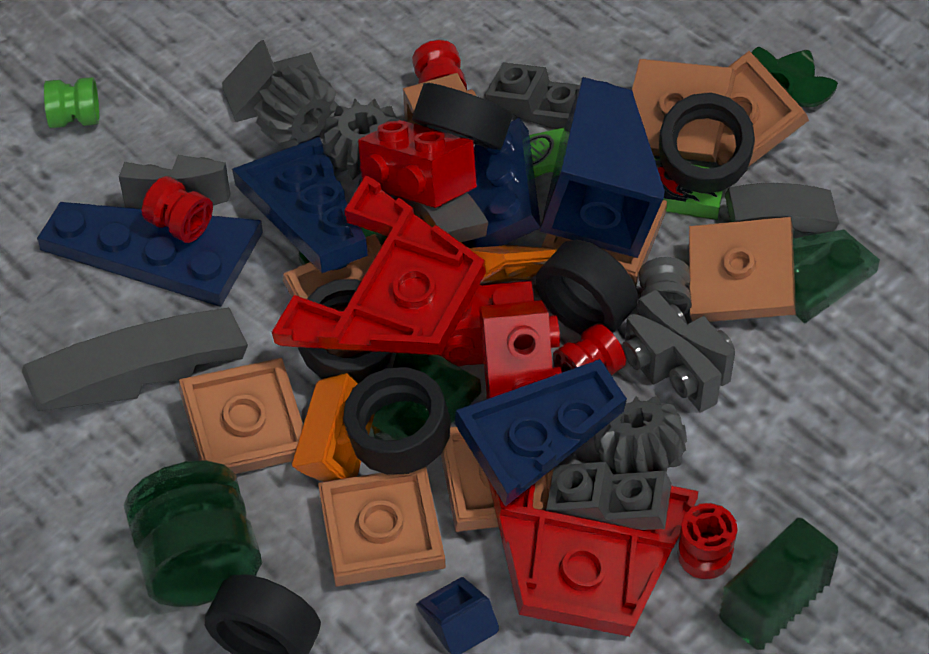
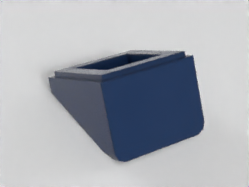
(459, 616)

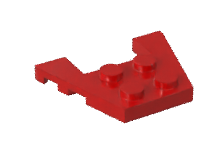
(406, 297)
(582, 567)

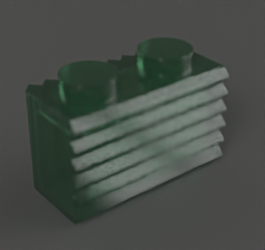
(778, 583)

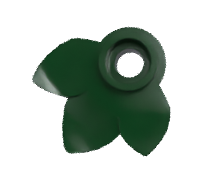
(797, 76)

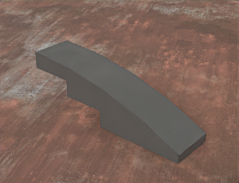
(124, 360)

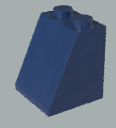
(604, 173)

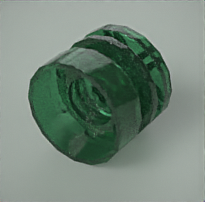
(190, 532)

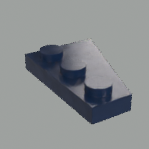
(506, 189)
(538, 425)

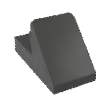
(255, 74)

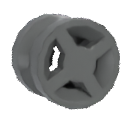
(669, 278)

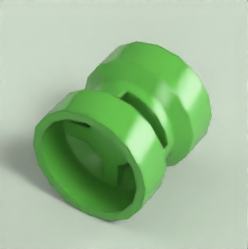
(68, 102)

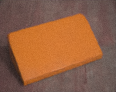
(512, 262)
(324, 443)

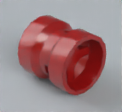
(437, 60)
(181, 211)
(594, 344)
(707, 541)

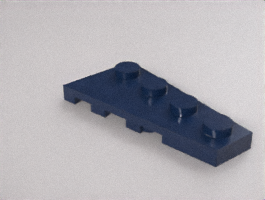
(305, 203)
(134, 248)

